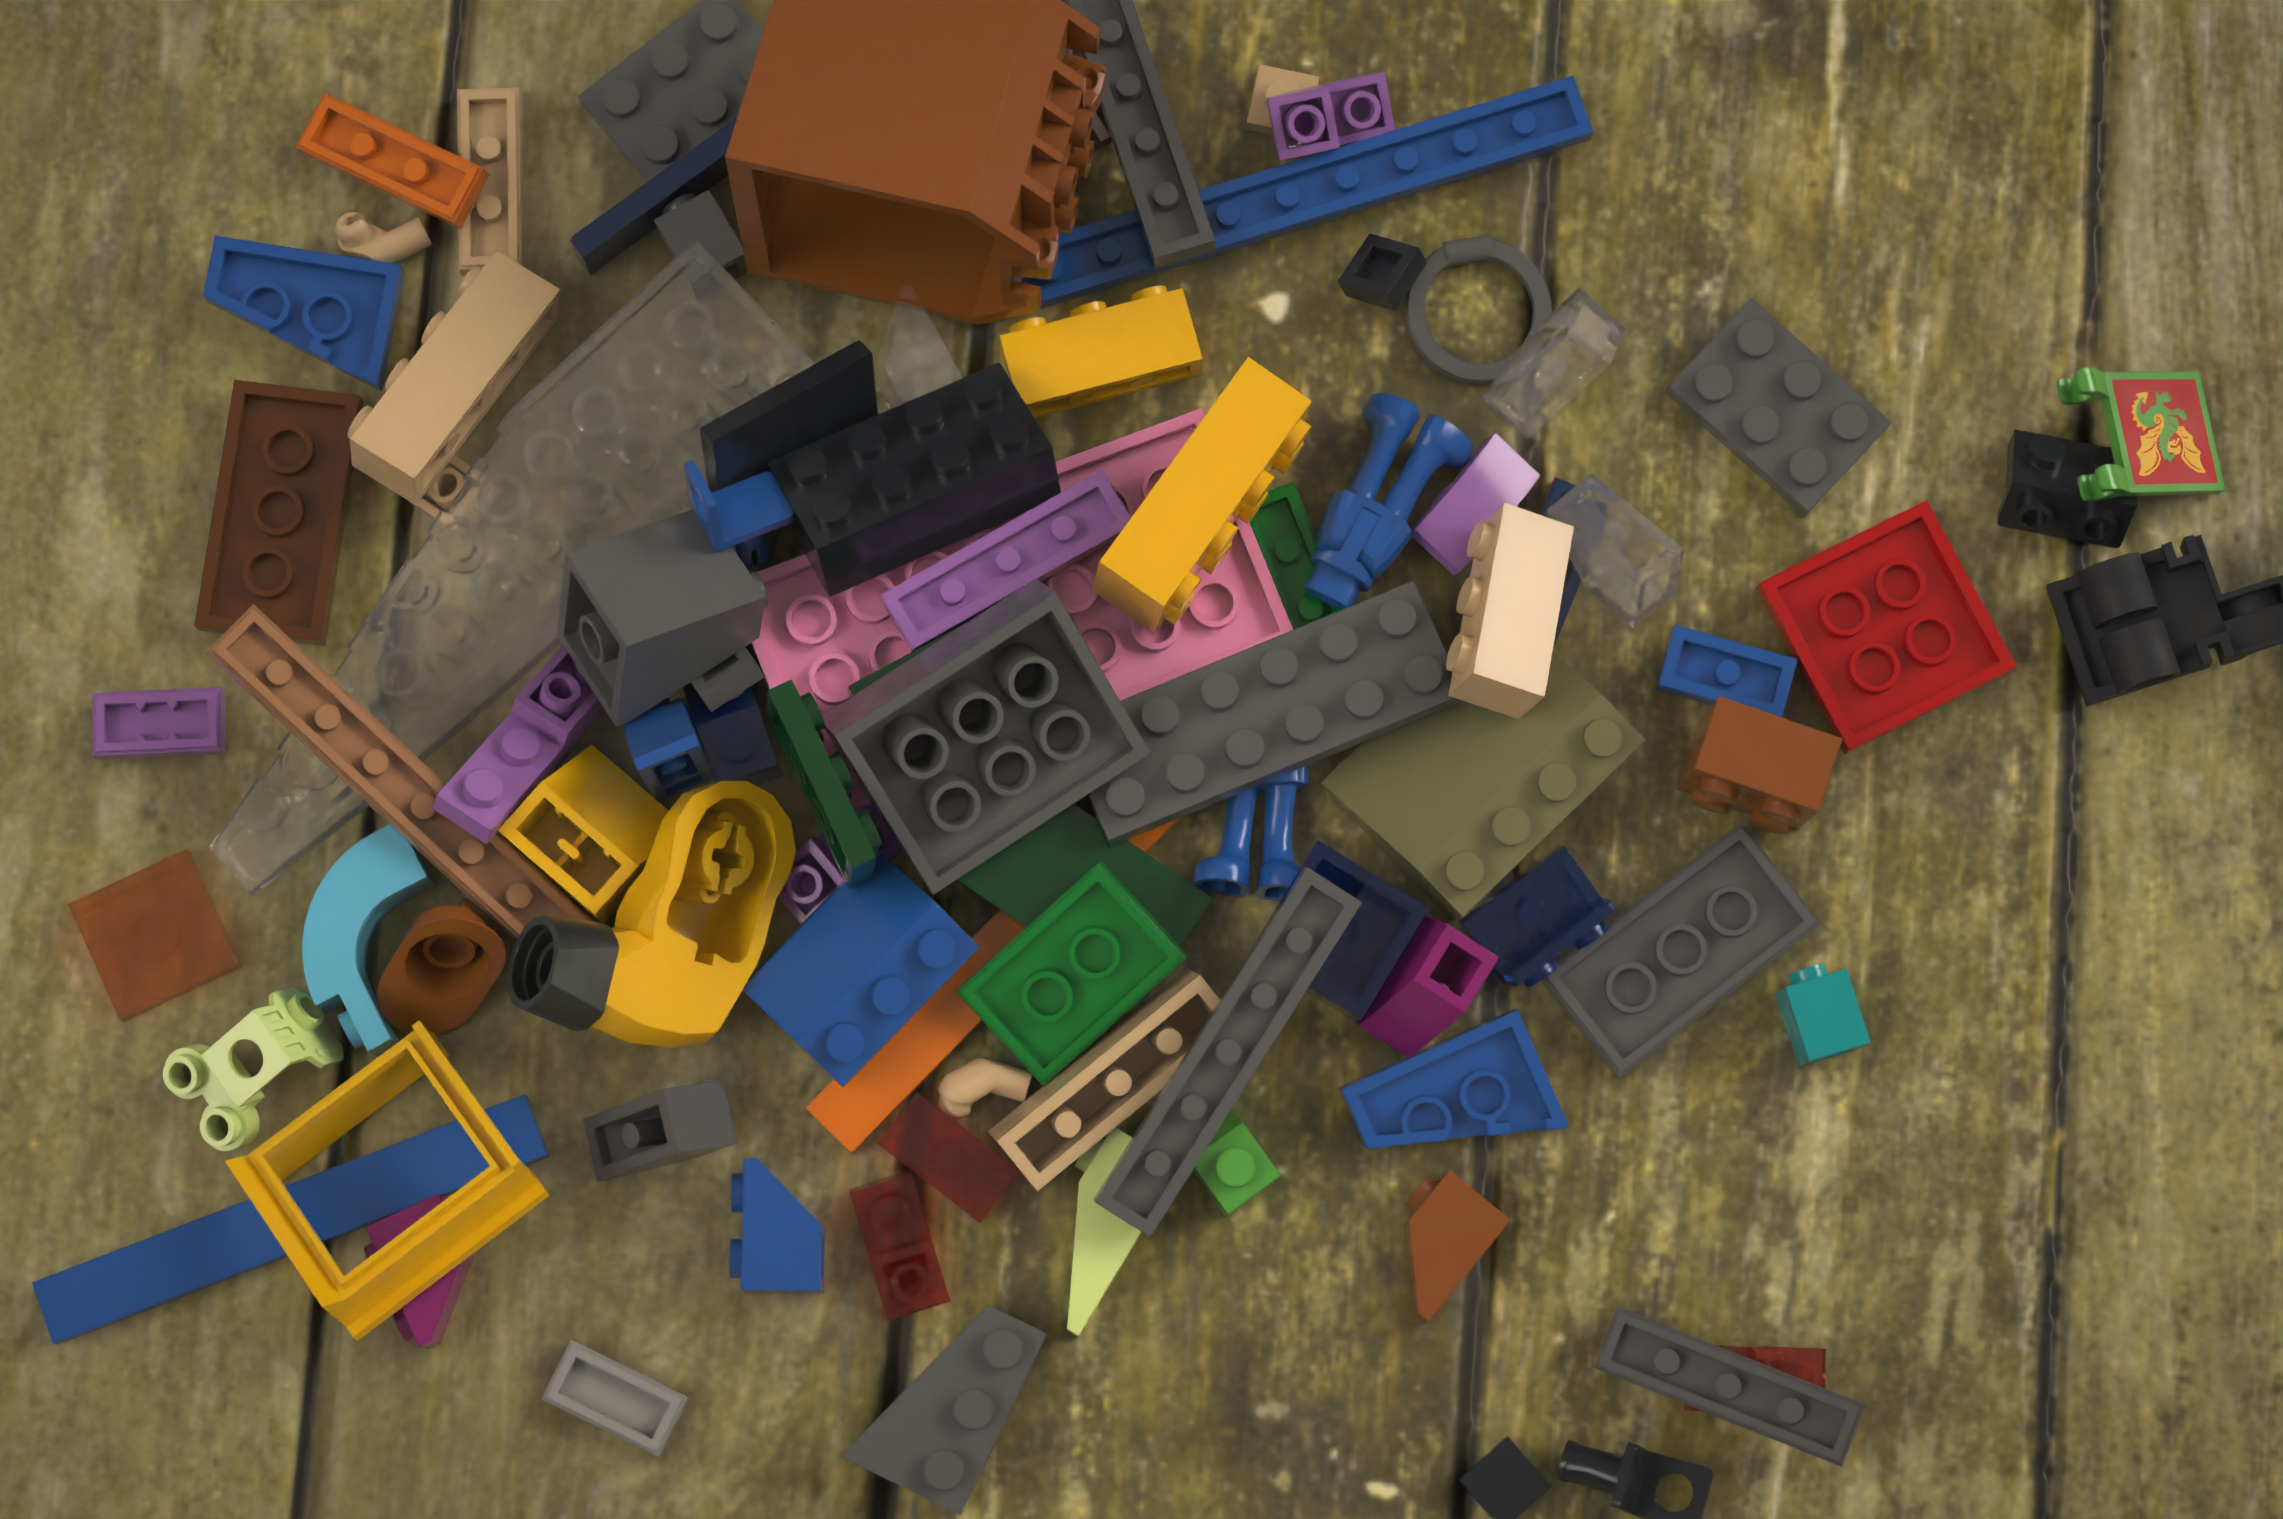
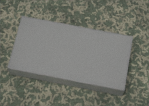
(615, 1398)

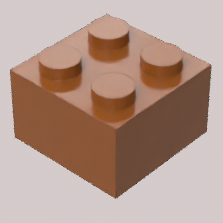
(1758, 766)

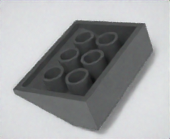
(985, 735)

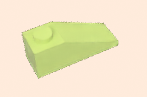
(1100, 1236)

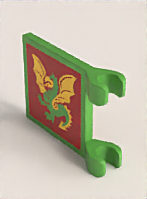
(2154, 430)

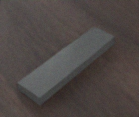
(1730, 1386)

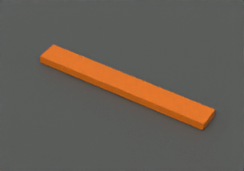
(922, 1042)

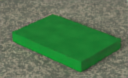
(1071, 973)

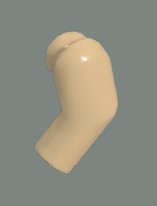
(370, 242)
(978, 1079)

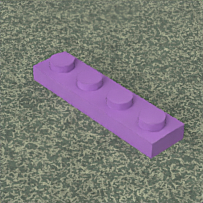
(1006, 560)

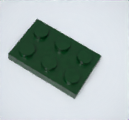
(824, 782)

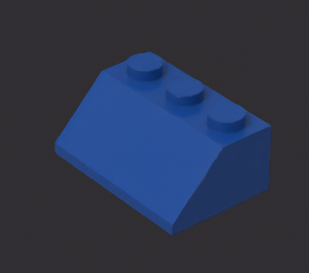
(859, 969)

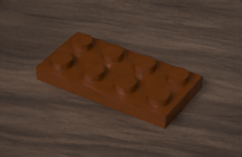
(279, 509)

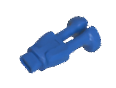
(1361, 535)
(1230, 868)

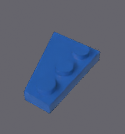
(312, 300)
(1458, 1088)

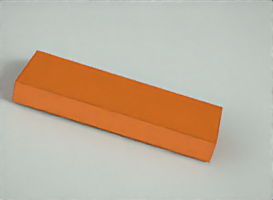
(392, 160)

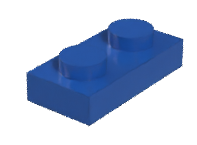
(1711, 666)

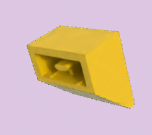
(588, 830)

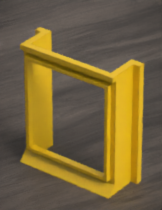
(429, 1245)

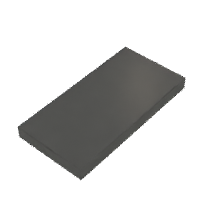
(1680, 950)

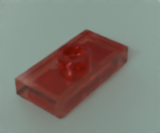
(948, 1157)

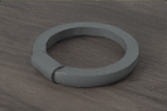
(1462, 252)

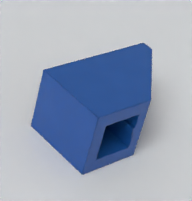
(780, 1238)

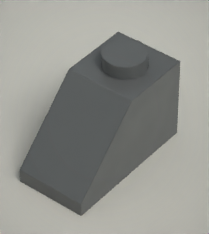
(660, 1129)

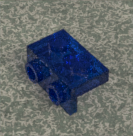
(1539, 919)

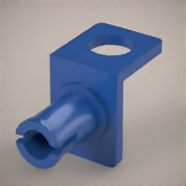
(739, 512)

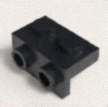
(2046, 495)

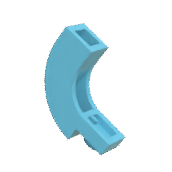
(340, 923)

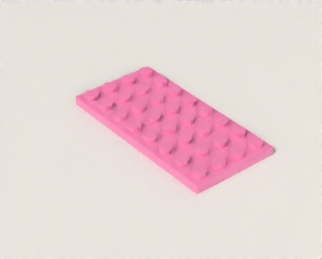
(847, 636)

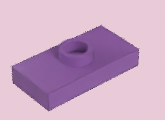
(158, 723)

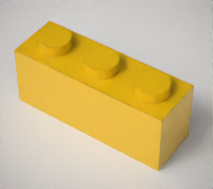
(1102, 351)

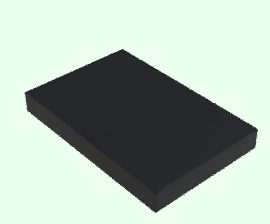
(790, 416)

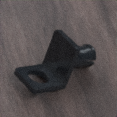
(1634, 1478)

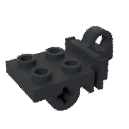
(2157, 617)

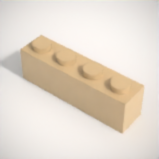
(453, 376)
(1105, 1082)

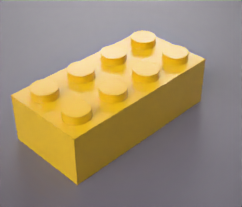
(1201, 494)

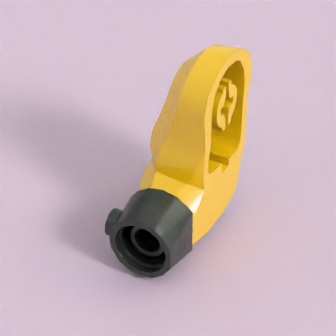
(680, 934)

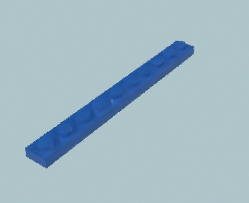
(1333, 185)

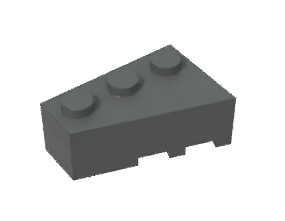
(953, 1412)

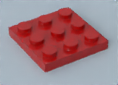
(1885, 626)

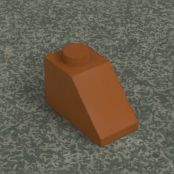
(1446, 1238)

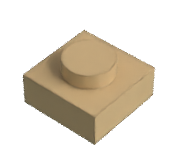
(1272, 82)

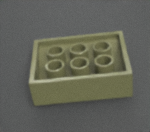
(1478, 789)

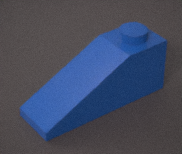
(667, 749)

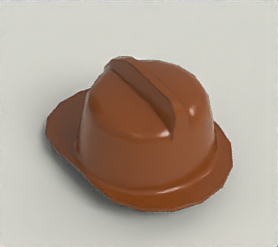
(441, 969)

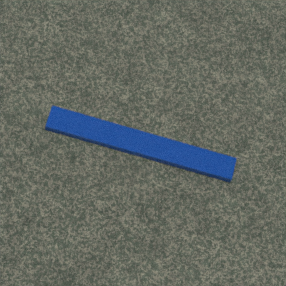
(240, 1240)

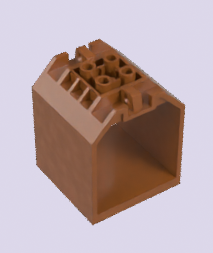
(916, 149)

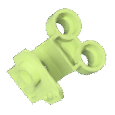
(285, 1032)

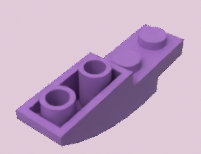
(523, 750)

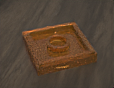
(155, 935)

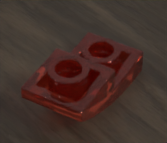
(899, 1245)

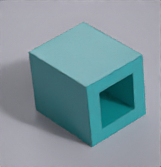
(1821, 1014)

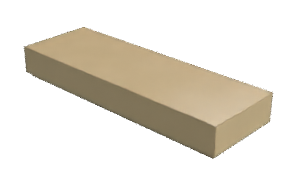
(493, 139)

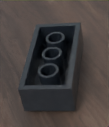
(916, 478)

